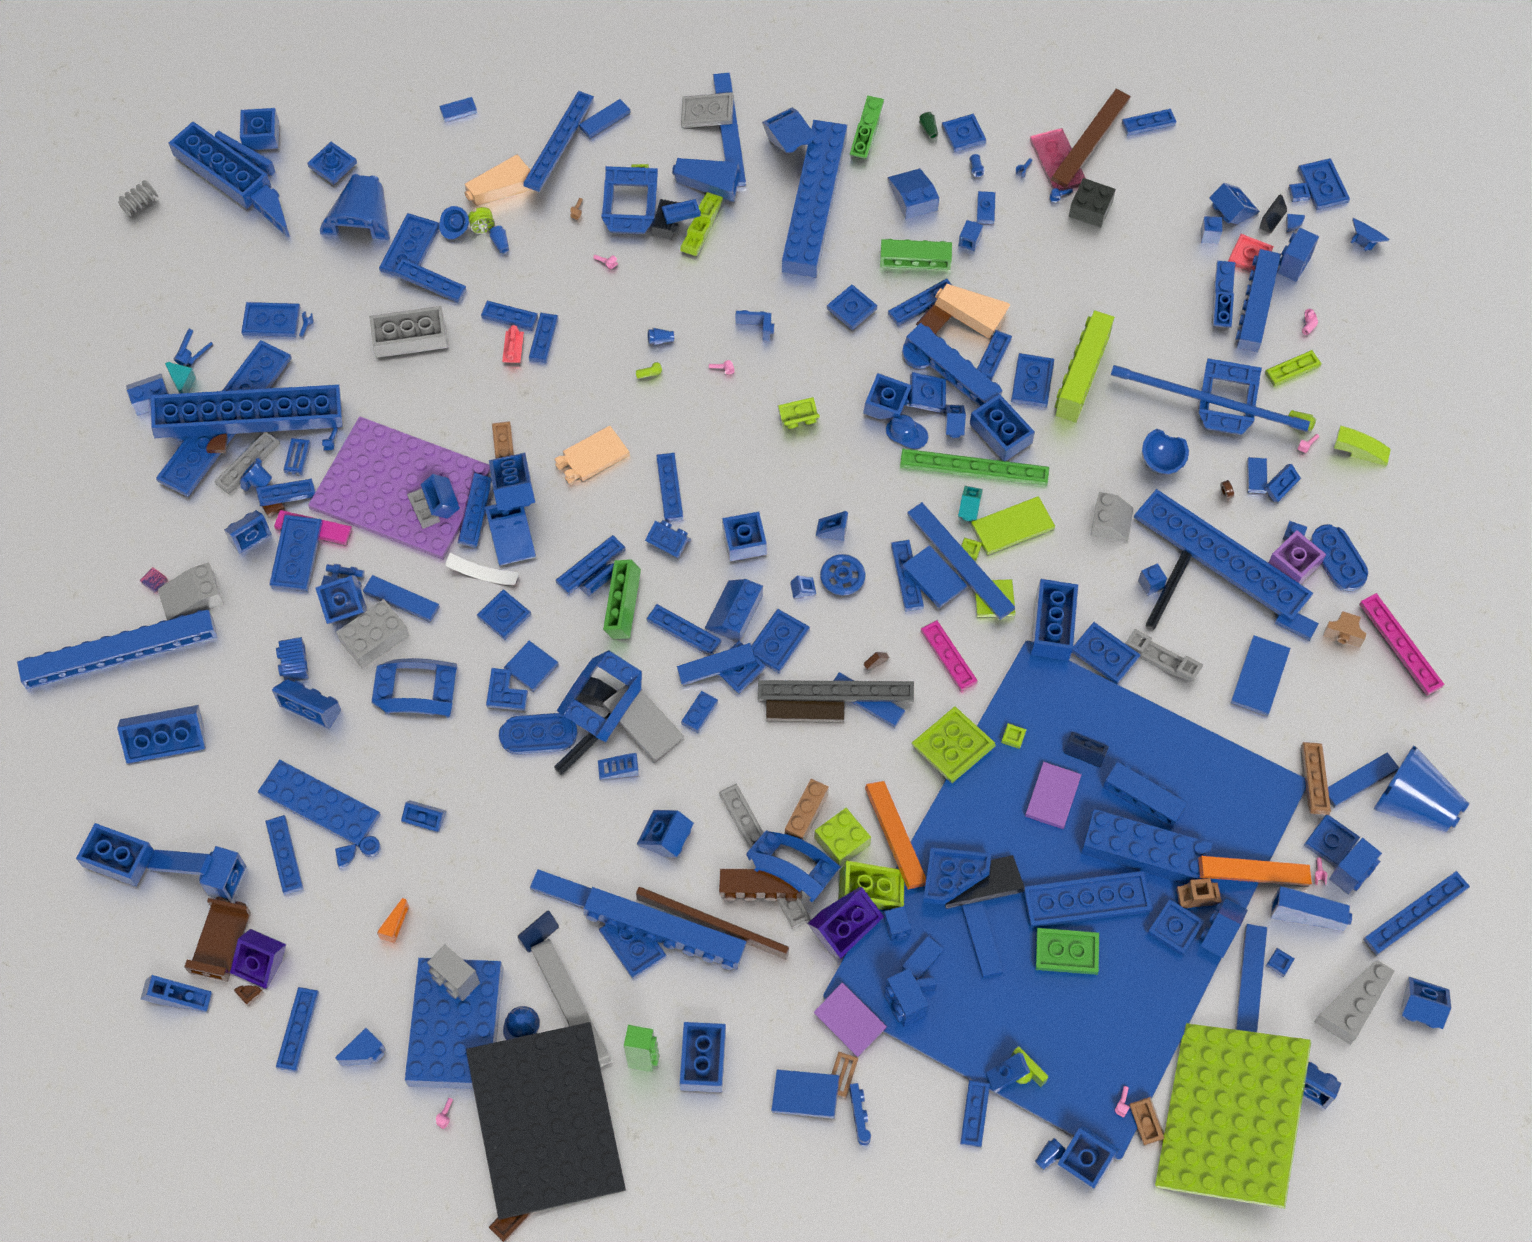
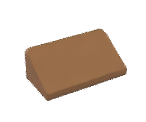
(1147, 1120)

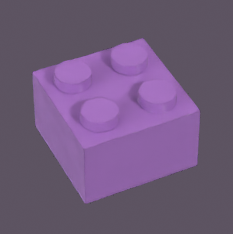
(1297, 557)

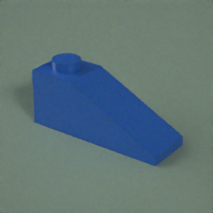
(267, 203)
(175, 994)

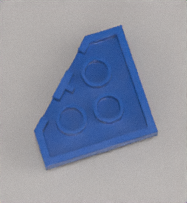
(953, 873)

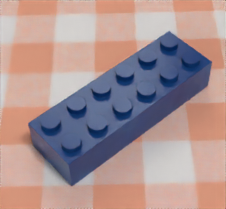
(218, 163)
(1144, 847)

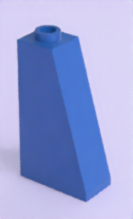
(708, 176)
(1309, 910)

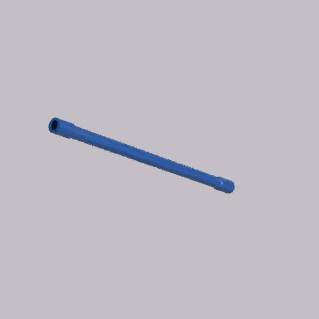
(1293, 422)

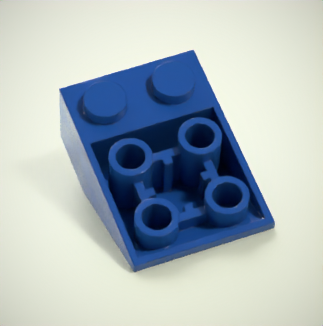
(788, 130)
(510, 534)

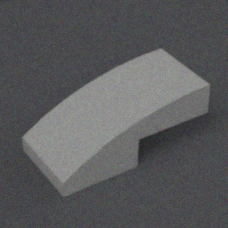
(422, 509)

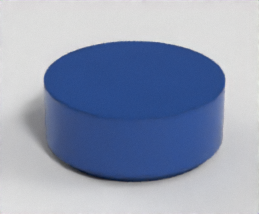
(370, 846)

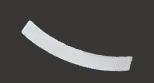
(481, 572)

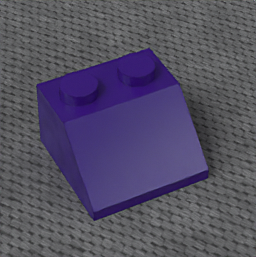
(257, 958)

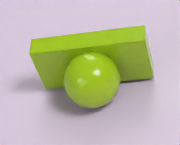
(1036, 1072)

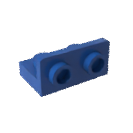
(667, 539)

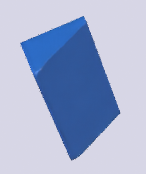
(597, 580)
(423, 815)

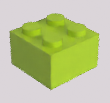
(842, 837)

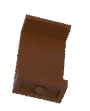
(219, 939)

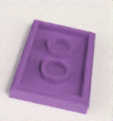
(1053, 795)
(850, 1019)

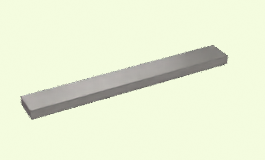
(751, 832)

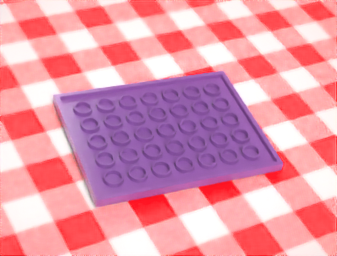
(375, 474)

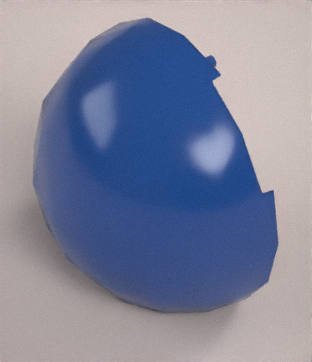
(1164, 453)

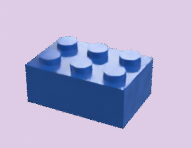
(1002, 427)
(115, 854)
(702, 1057)

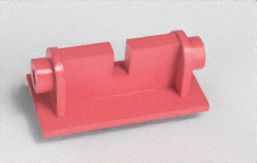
(513, 345)

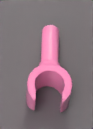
(610, 262)
(727, 366)
(1304, 445)
(1320, 874)
(1121, 1109)
(441, 1119)

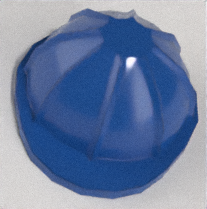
(453, 222)
(521, 1022)

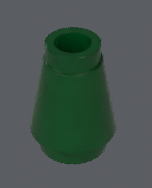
(928, 123)

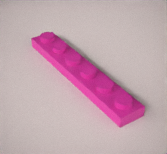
(1401, 644)

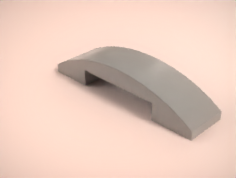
(1162, 658)

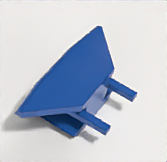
(1366, 235)

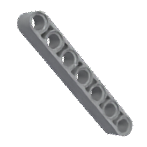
(566, 993)

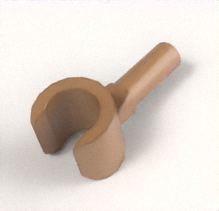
(575, 212)

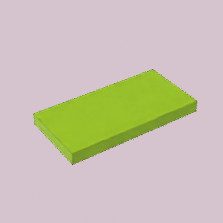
(1013, 525)

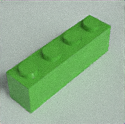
(916, 254)
(622, 599)
(641, 1048)

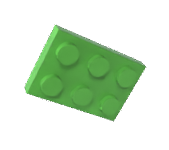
(1067, 951)

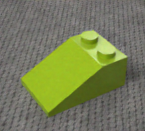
(881, 883)

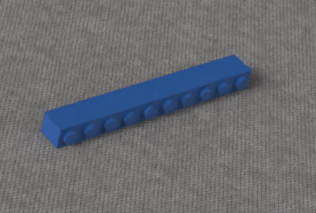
(116, 649)

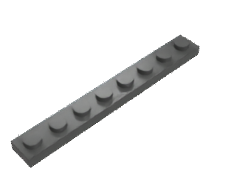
(836, 691)

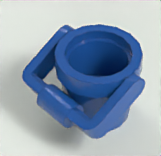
(255, 476)

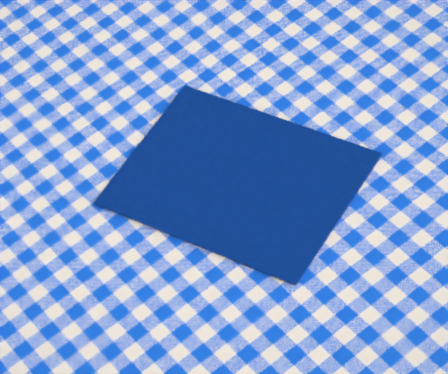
(1077, 1027)

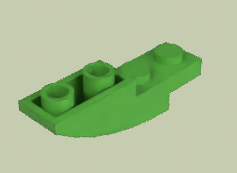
(867, 127)

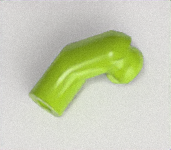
(654, 370)

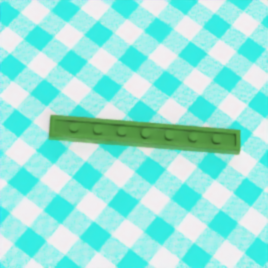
(974, 467)

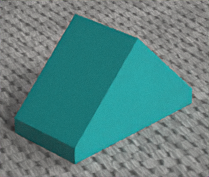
(182, 376)

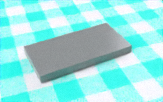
(646, 724)

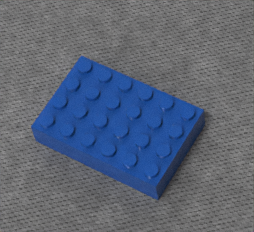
(448, 1026)

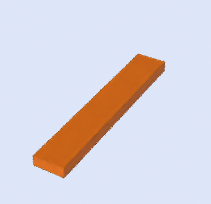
(896, 835)
(1254, 871)

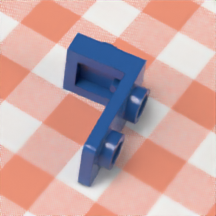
(757, 318)

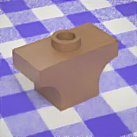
(1346, 630)
(1198, 893)

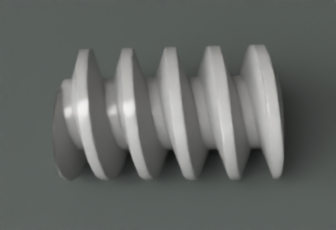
(137, 197)

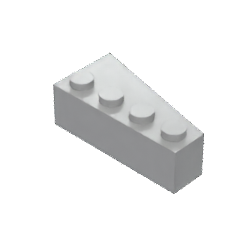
(1354, 1005)

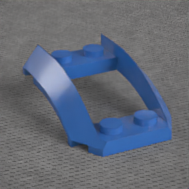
(629, 177)
(1233, 373)
(442, 692)
(588, 718)
(810, 883)

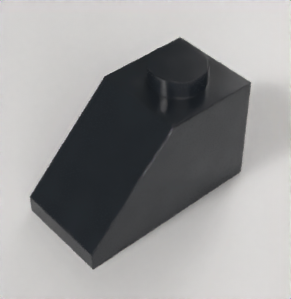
(596, 692)

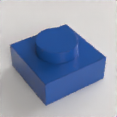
(1292, 527)

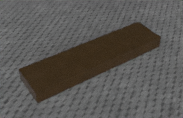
(804, 711)

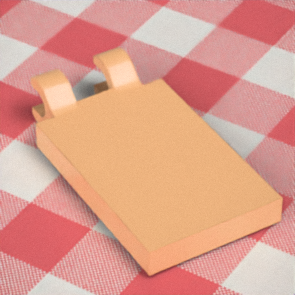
(592, 455)

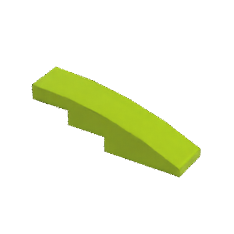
(701, 225)

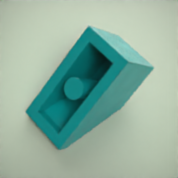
(970, 503)

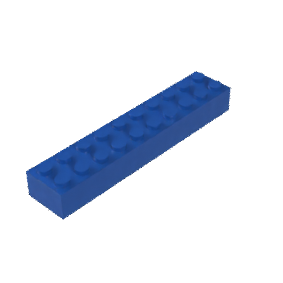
(814, 199)
(246, 411)

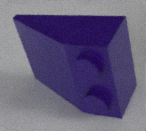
(845, 922)

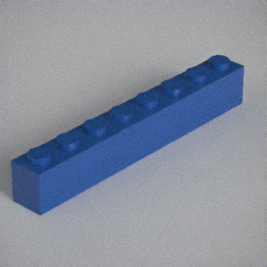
(664, 928)

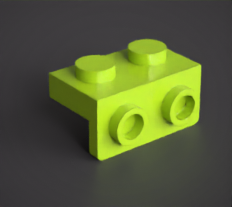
(798, 412)

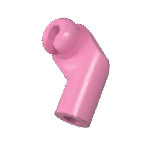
(1311, 321)

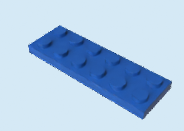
(319, 803)
(1087, 899)

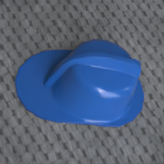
(907, 432)

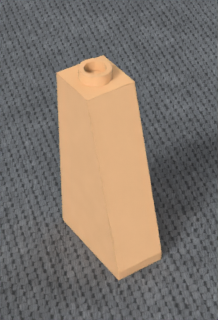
(498, 182)
(972, 309)

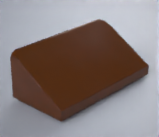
(934, 318)

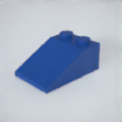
(914, 193)

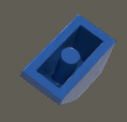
(955, 420)
(361, 1050)

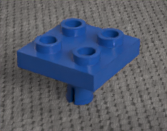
(332, 163)

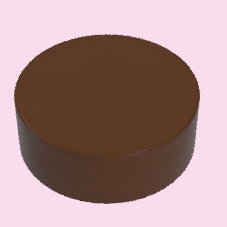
(1227, 489)

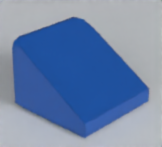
(802, 586)

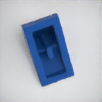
(833, 526)

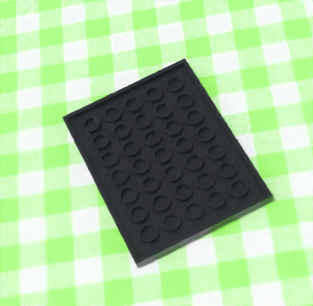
(545, 1120)

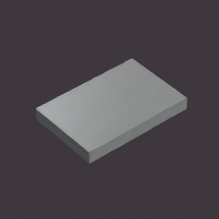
(707, 110)

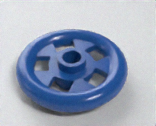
(855, 566)

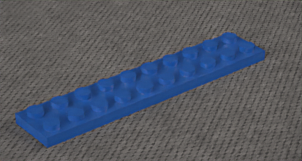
(191, 459)
(1223, 555)

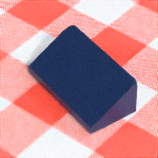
(1086, 749)
(538, 931)

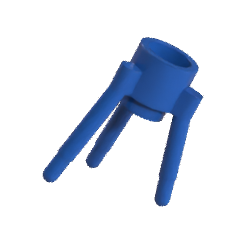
(183, 355)

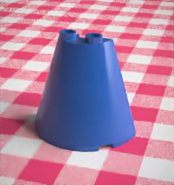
(359, 206)
(1422, 794)

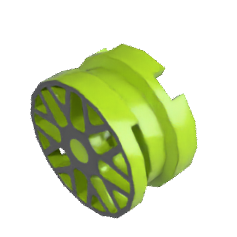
(481, 219)

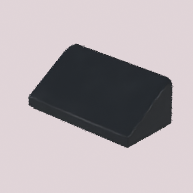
(1273, 215)

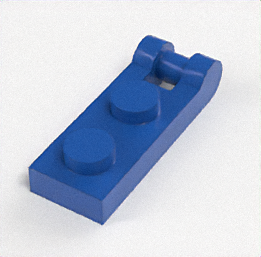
(859, 1114)

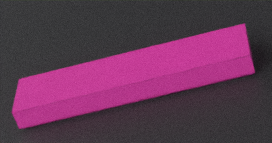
(329, 532)
(949, 656)

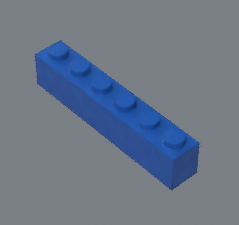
(1258, 301)
(952, 365)

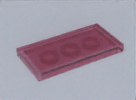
(1051, 151)

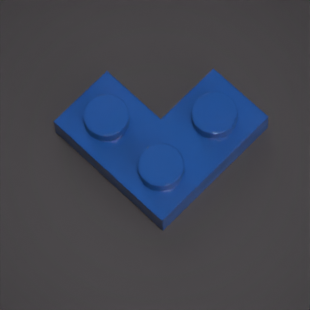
(501, 695)

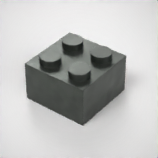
(1092, 202)

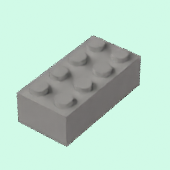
(408, 331)

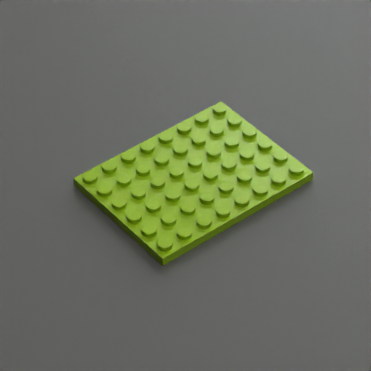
(1234, 1115)

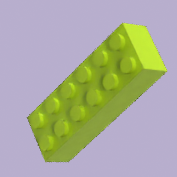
(1083, 366)

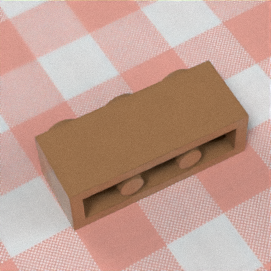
(807, 810)

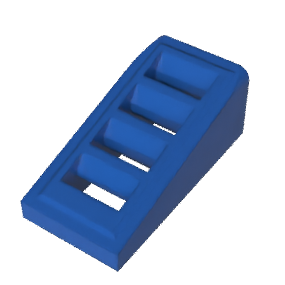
(626, 772)

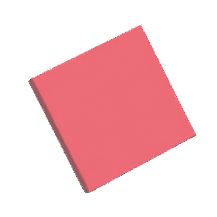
(1245, 250)

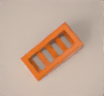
(391, 927)

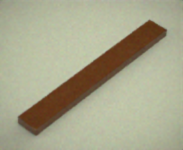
(1090, 138)
(709, 921)

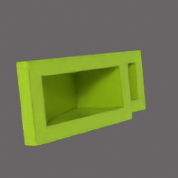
(1362, 446)

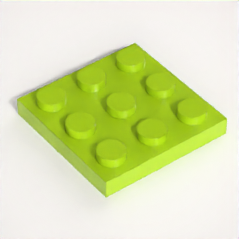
(953, 744)

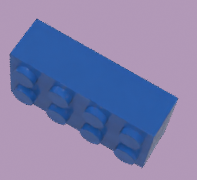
(511, 482)
(1054, 619)

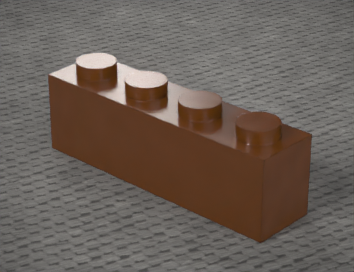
(754, 885)

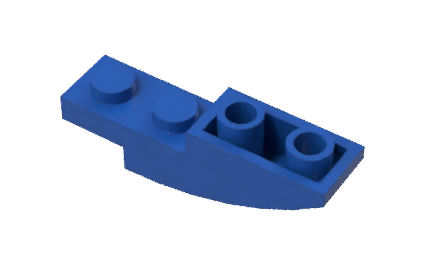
(1223, 294)

